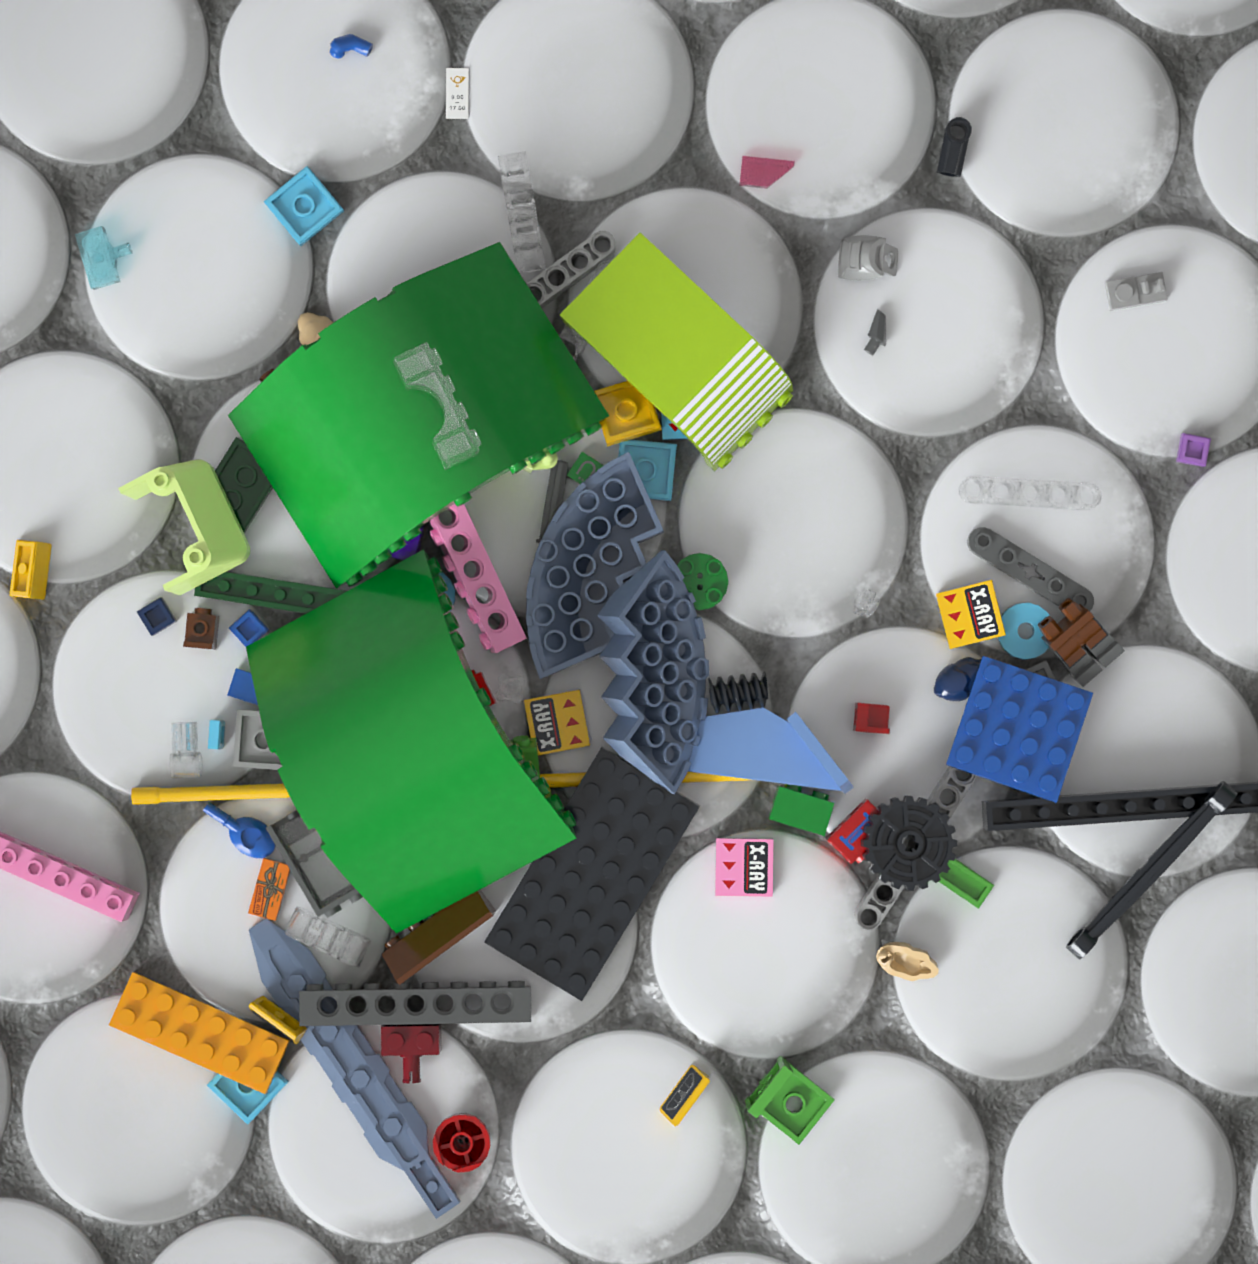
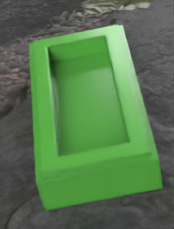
(966, 883)

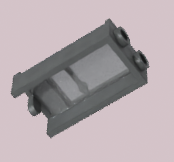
(312, 869)

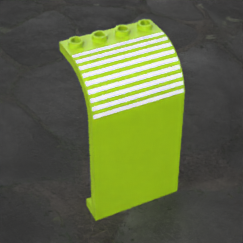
(680, 350)

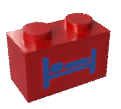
(848, 834)

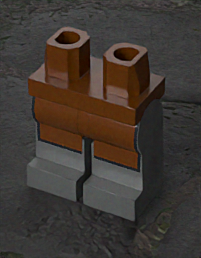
(1072, 633)

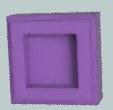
(1193, 450)

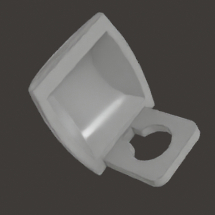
(864, 258)

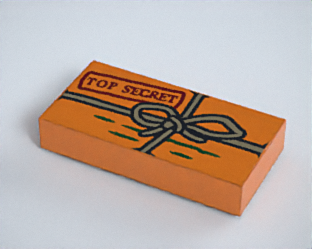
(269, 889)

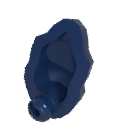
(957, 679)

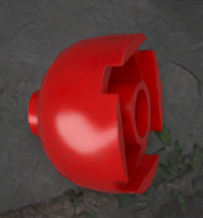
(461, 1155)

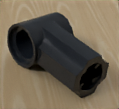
(953, 149)

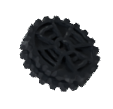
(927, 829)

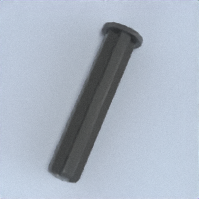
(554, 494)

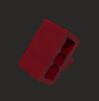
(411, 1043)

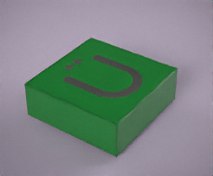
(583, 468)

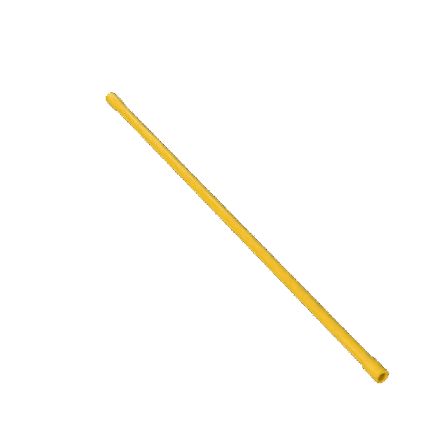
(156, 795)

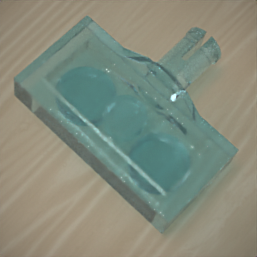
(100, 257)

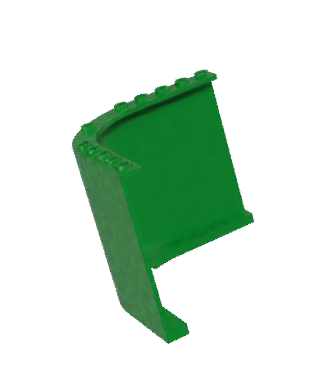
(357, 447)
(399, 747)

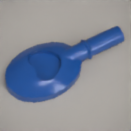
(246, 833)

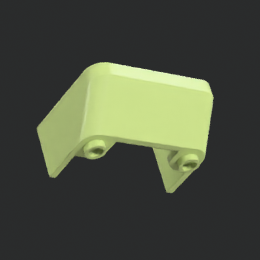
(218, 531)

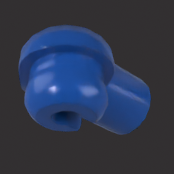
(349, 42)

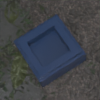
(156, 616)

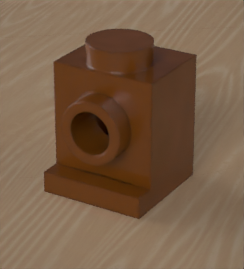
(209, 637)

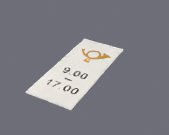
(457, 93)

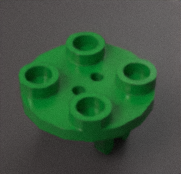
(713, 580)

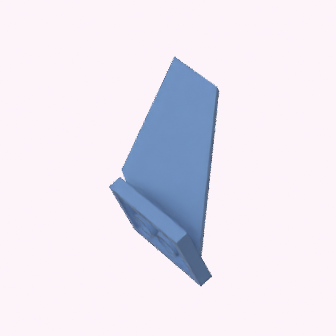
(766, 749)

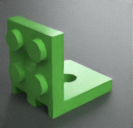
(775, 1089)

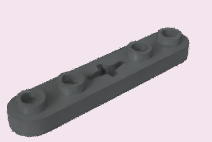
(1006, 556)

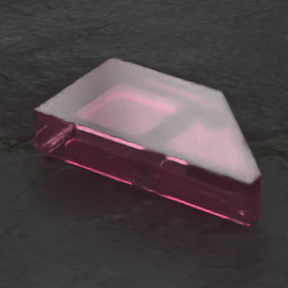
(762, 171)

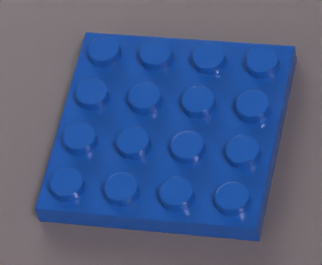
(1019, 729)

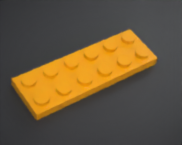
(199, 1032)

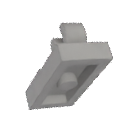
(1136, 291)

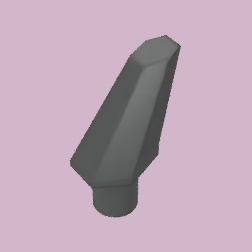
(877, 333)

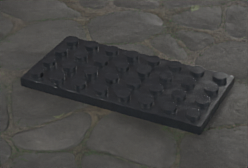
(587, 891)

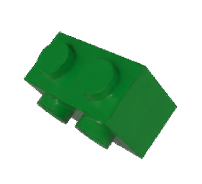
(801, 810)

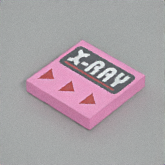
(744, 867)

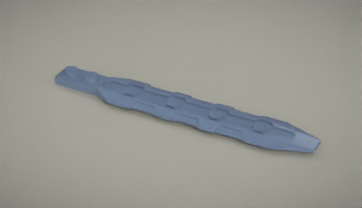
(353, 1067)

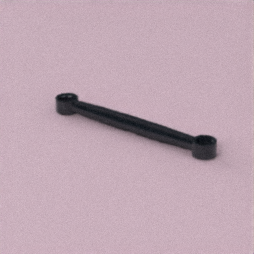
(1156, 865)

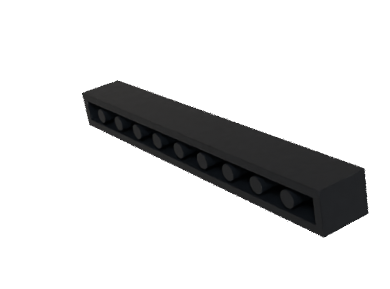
(1110, 807)

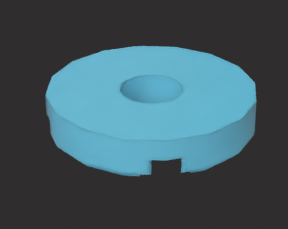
(1012, 642)

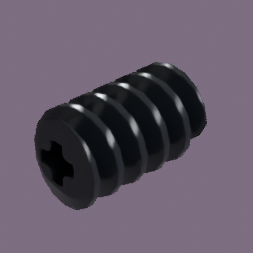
(738, 692)

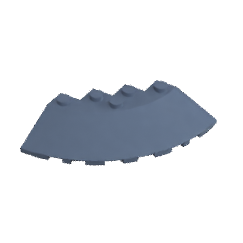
(583, 562)
(657, 671)

